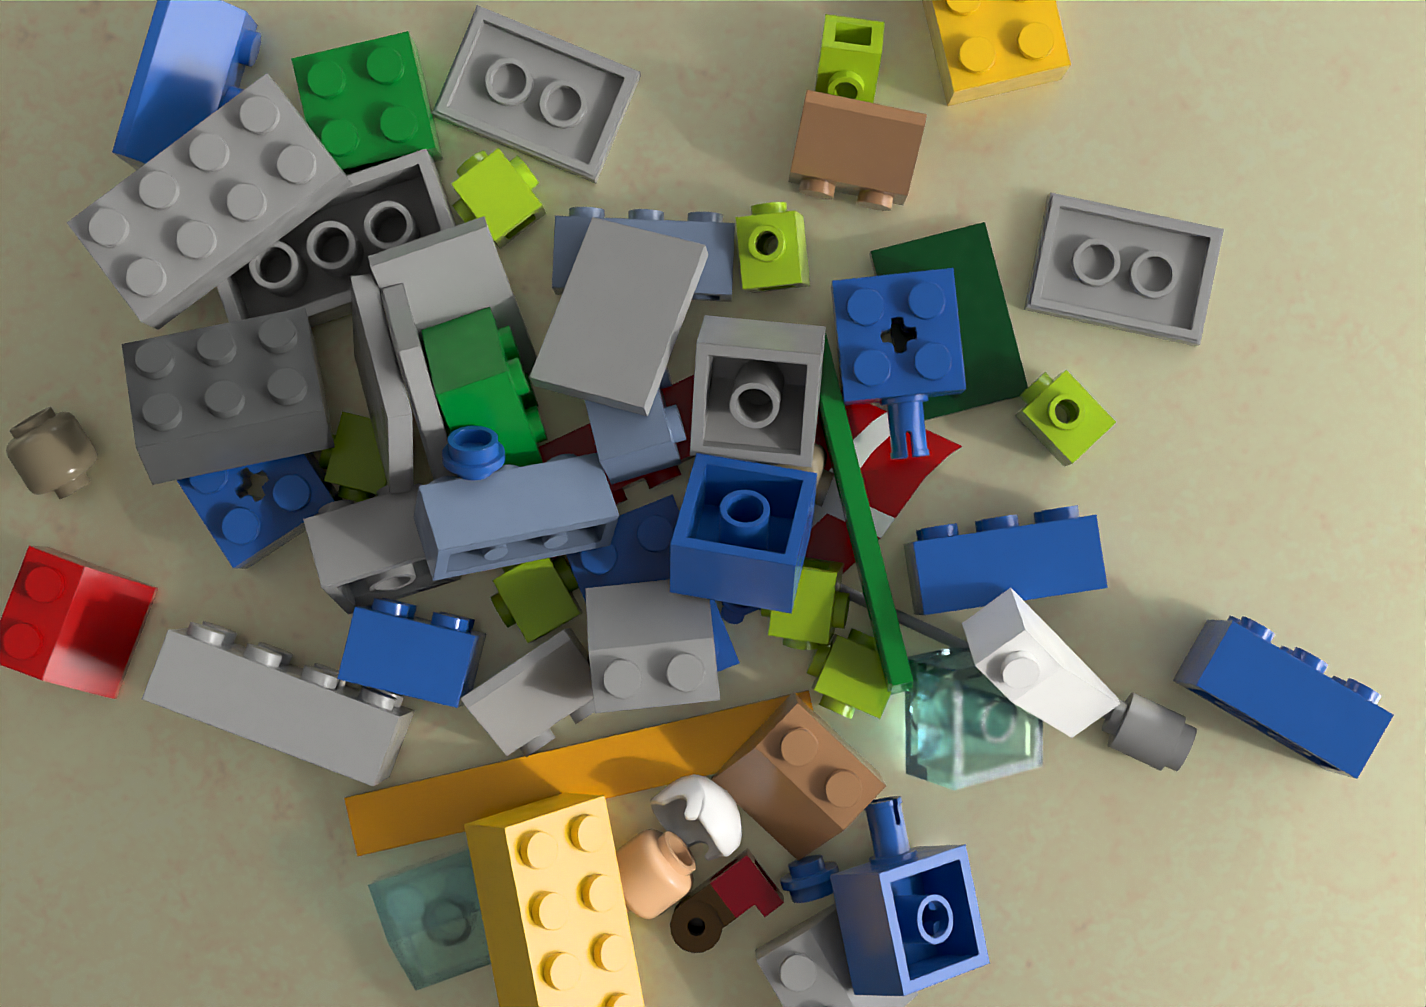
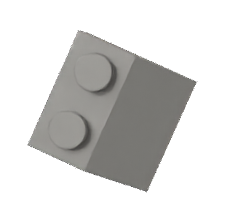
(757, 390)
(370, 549)
(649, 647)
(535, 694)
(811, 967)

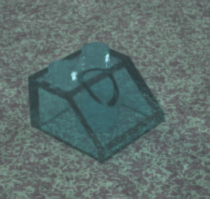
(963, 725)
(433, 917)

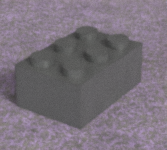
(227, 396)

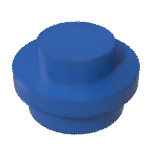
(473, 452)
(809, 879)

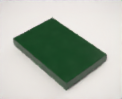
(986, 331)

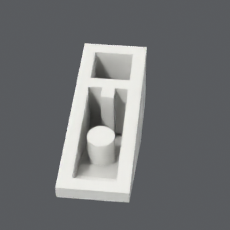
(1035, 666)

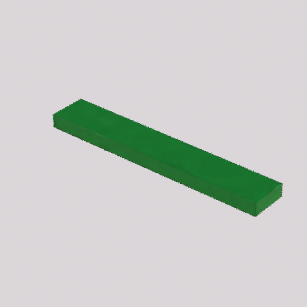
(862, 531)

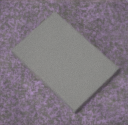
(536, 94)
(1123, 269)
(453, 277)
(619, 316)
(416, 377)
(382, 383)

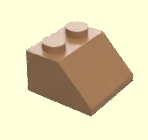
(856, 150)
(799, 778)

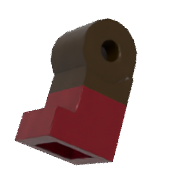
(722, 899)

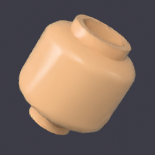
(655, 872)

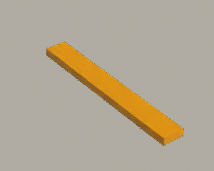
(595, 767)

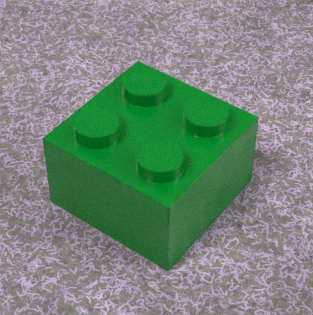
(368, 102)
(483, 383)

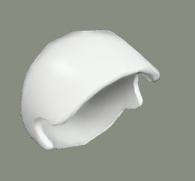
(700, 814)

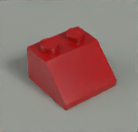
(73, 622)

